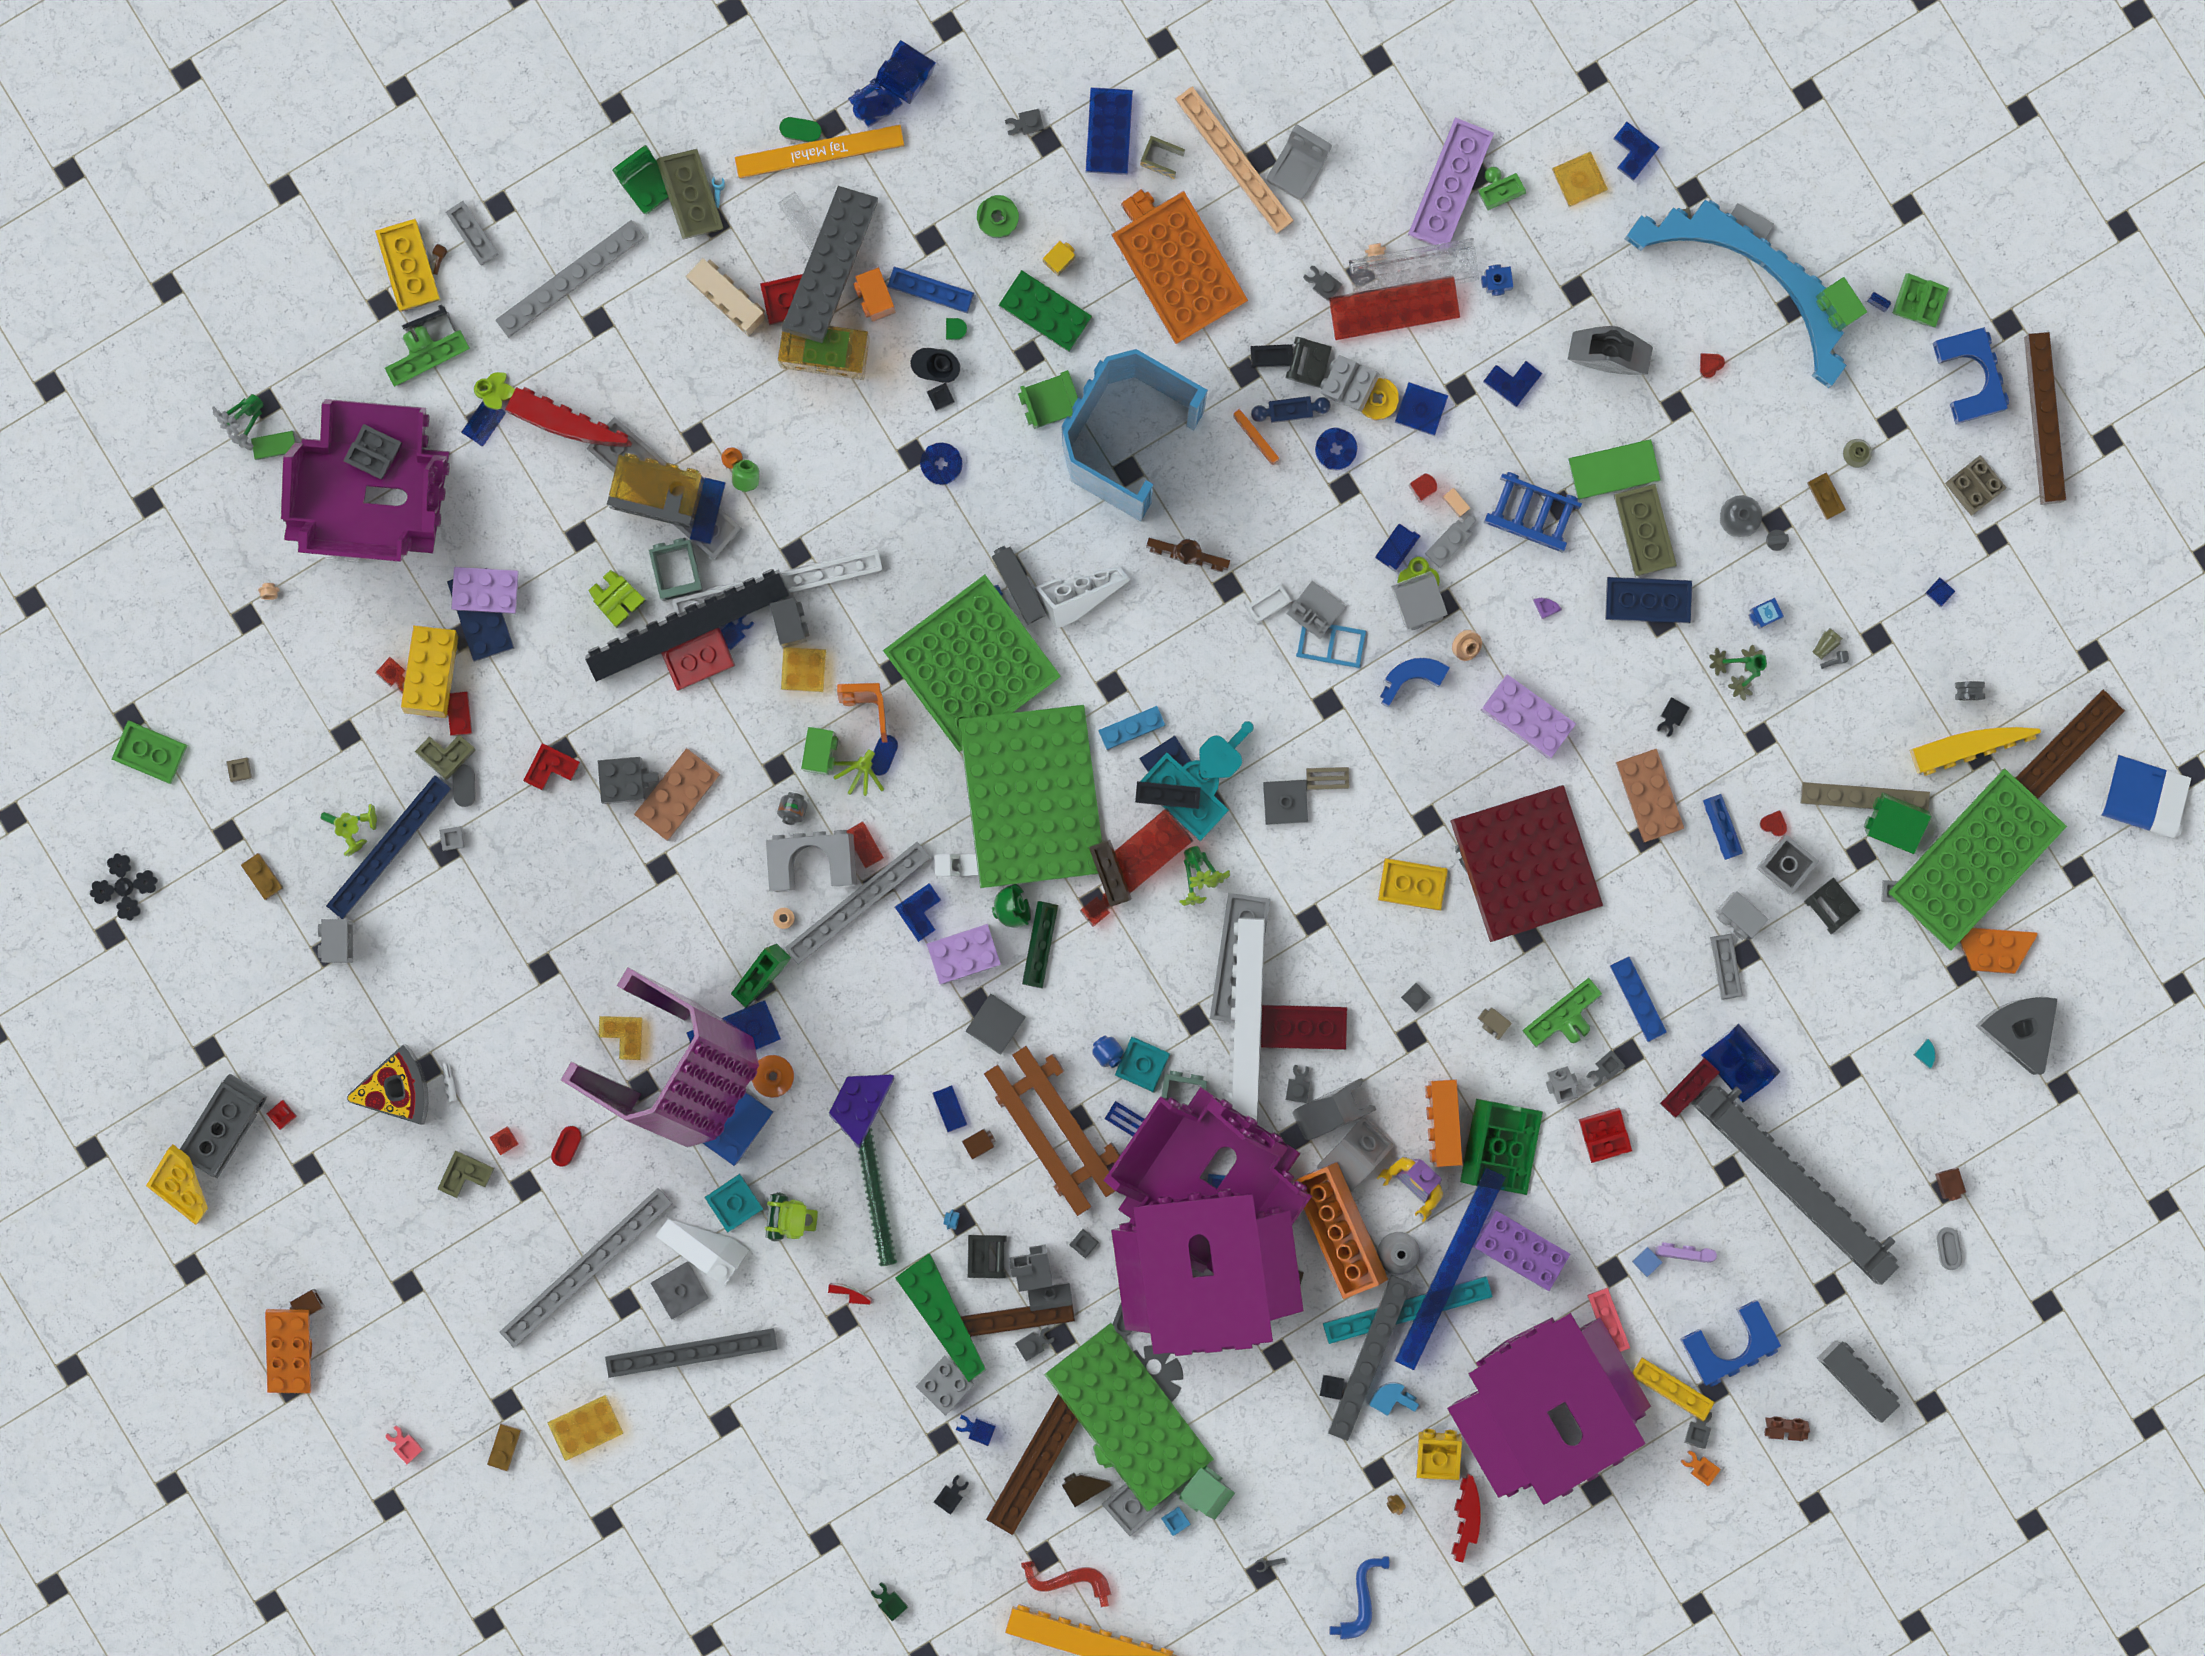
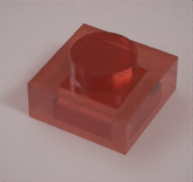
(504, 1140)

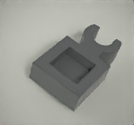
(1028, 121)
(1325, 285)
(1608, 1066)
(1298, 1089)
(1032, 1345)
(1698, 1432)

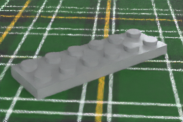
(1236, 907)

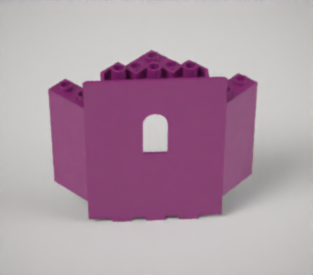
(327, 496)
(1179, 1144)
(1228, 1310)
(1526, 1379)

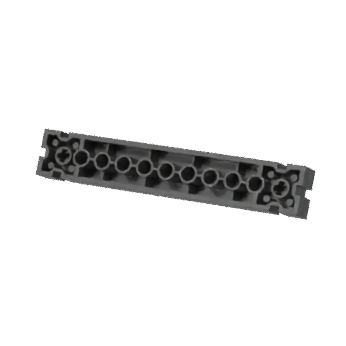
(1795, 1185)

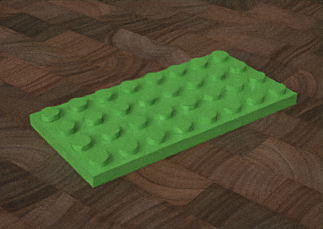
(1977, 859)
(1129, 1417)

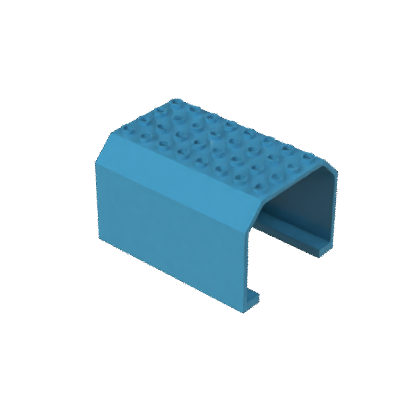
(1115, 369)

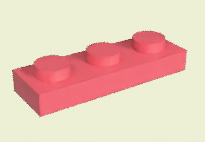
(1604, 1308)

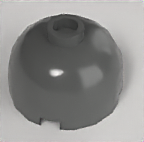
(1740, 516)

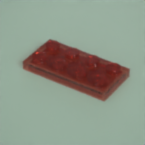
(1151, 848)

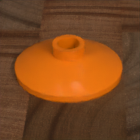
(784, 1080)

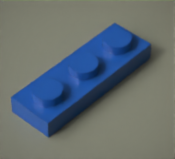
(1722, 826)

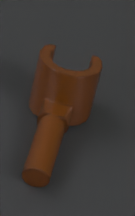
(441, 252)

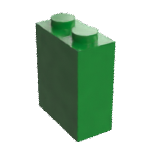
(1897, 823)

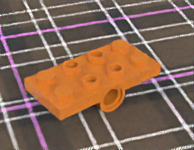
(288, 1351)

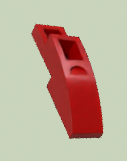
(1469, 1509)

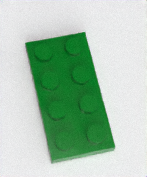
(1045, 311)

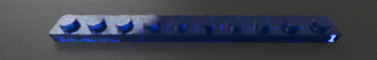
(1449, 1269)

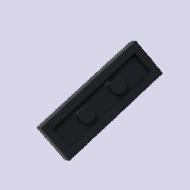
(1167, 795)

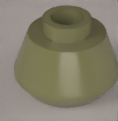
(1861, 458)

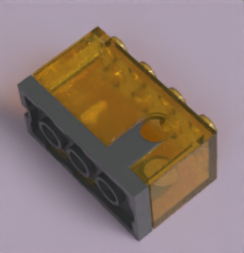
(647, 490)

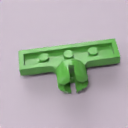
(425, 354)
(1565, 1016)

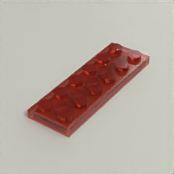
(1394, 307)

